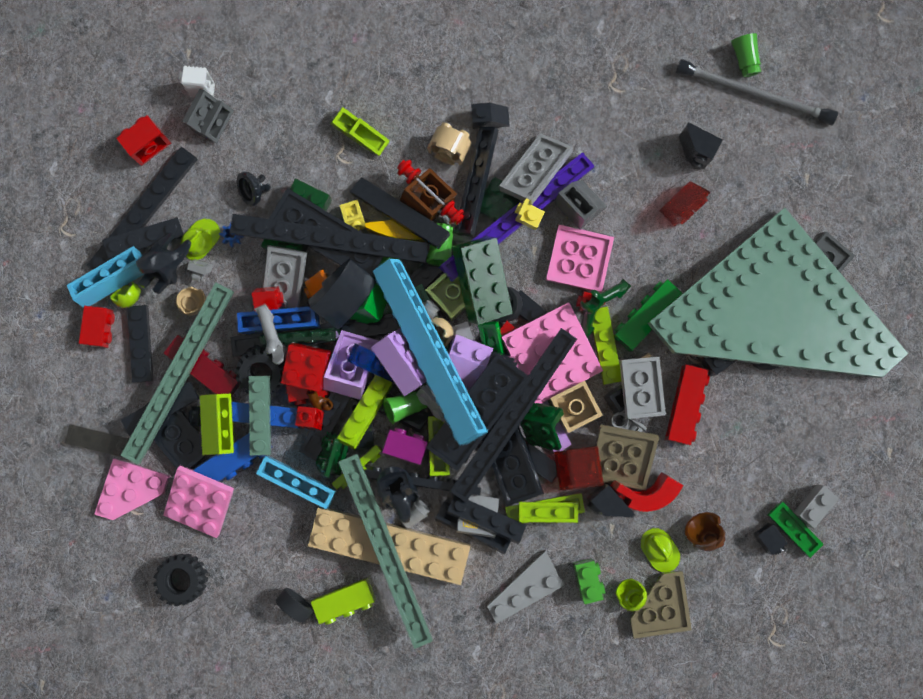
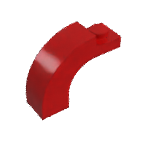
(654, 498)

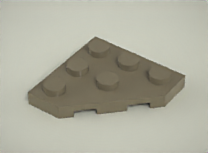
(665, 608)

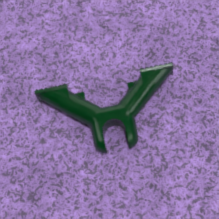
(597, 300)

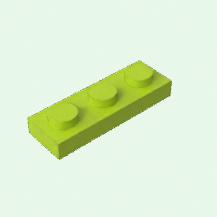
(372, 455)
(548, 512)

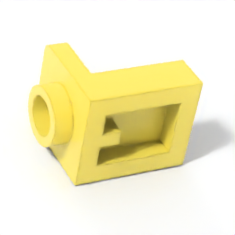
(528, 214)
(353, 215)

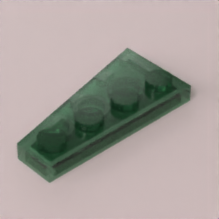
(307, 336)

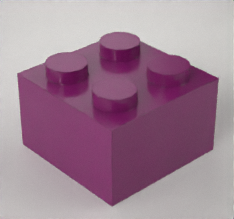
(405, 446)

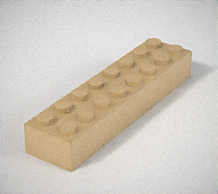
(418, 550)

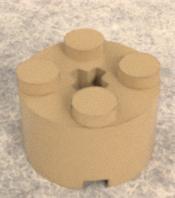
(449, 144)

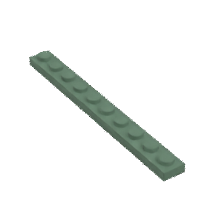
(177, 374)
(386, 551)

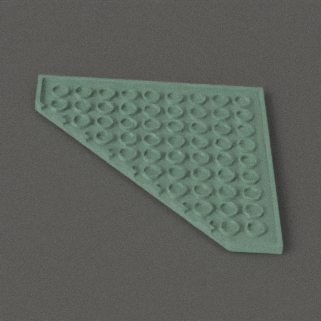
(780, 307)

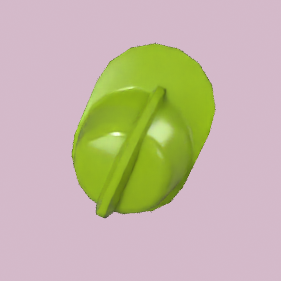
(203, 237)
(660, 550)

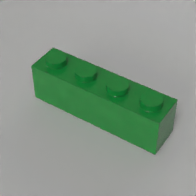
(637, 326)

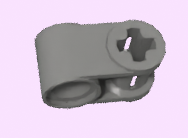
(630, 424)

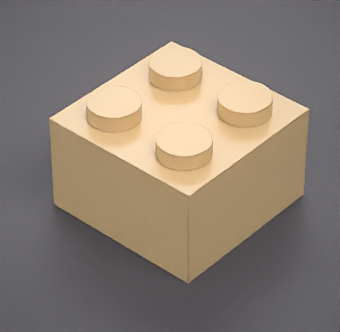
(577, 405)

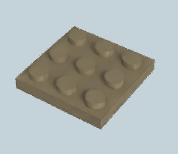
(626, 455)

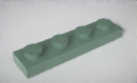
(259, 415)

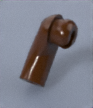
(319, 402)

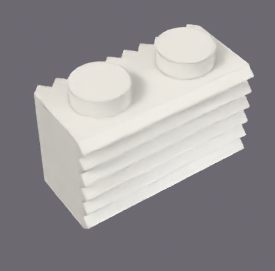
(196, 79)

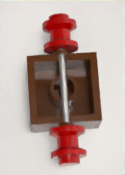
(428, 194)

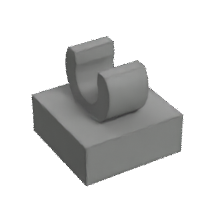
(200, 269)

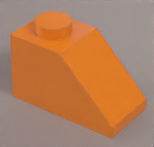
(314, 284)

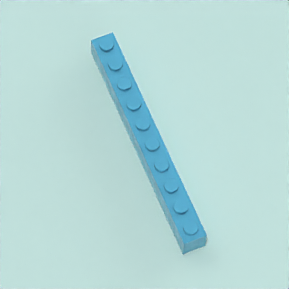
(429, 352)

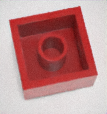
(143, 140)
(305, 366)

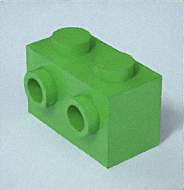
(588, 581)

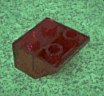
(680, 206)
(578, 468)

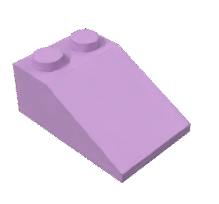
(468, 358)
(343, 376)

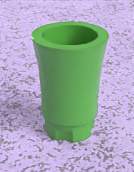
(747, 54)
(439, 256)
(402, 406)

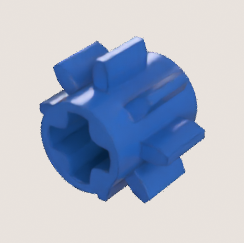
(236, 239)

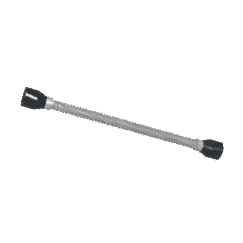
(825, 115)

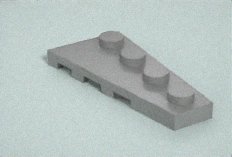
(530, 586)

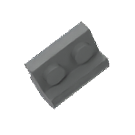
(207, 116)

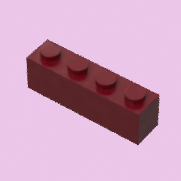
(208, 371)

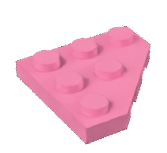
(129, 488)

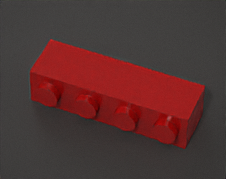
(686, 405)

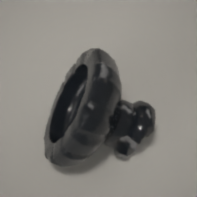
(251, 188)

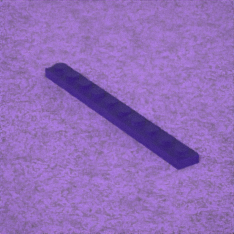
(507, 225)

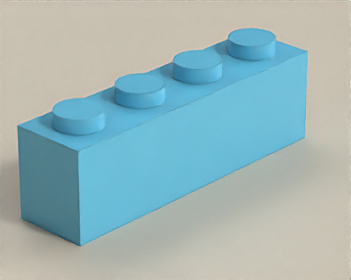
(106, 278)
(296, 482)

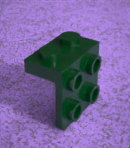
(540, 426)
(331, 454)

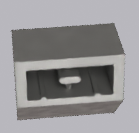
(579, 203)

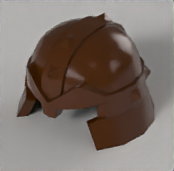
(705, 531)

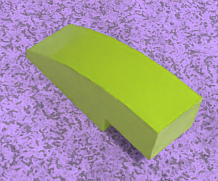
(359, 131)

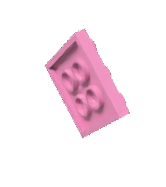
(579, 258)
(198, 501)

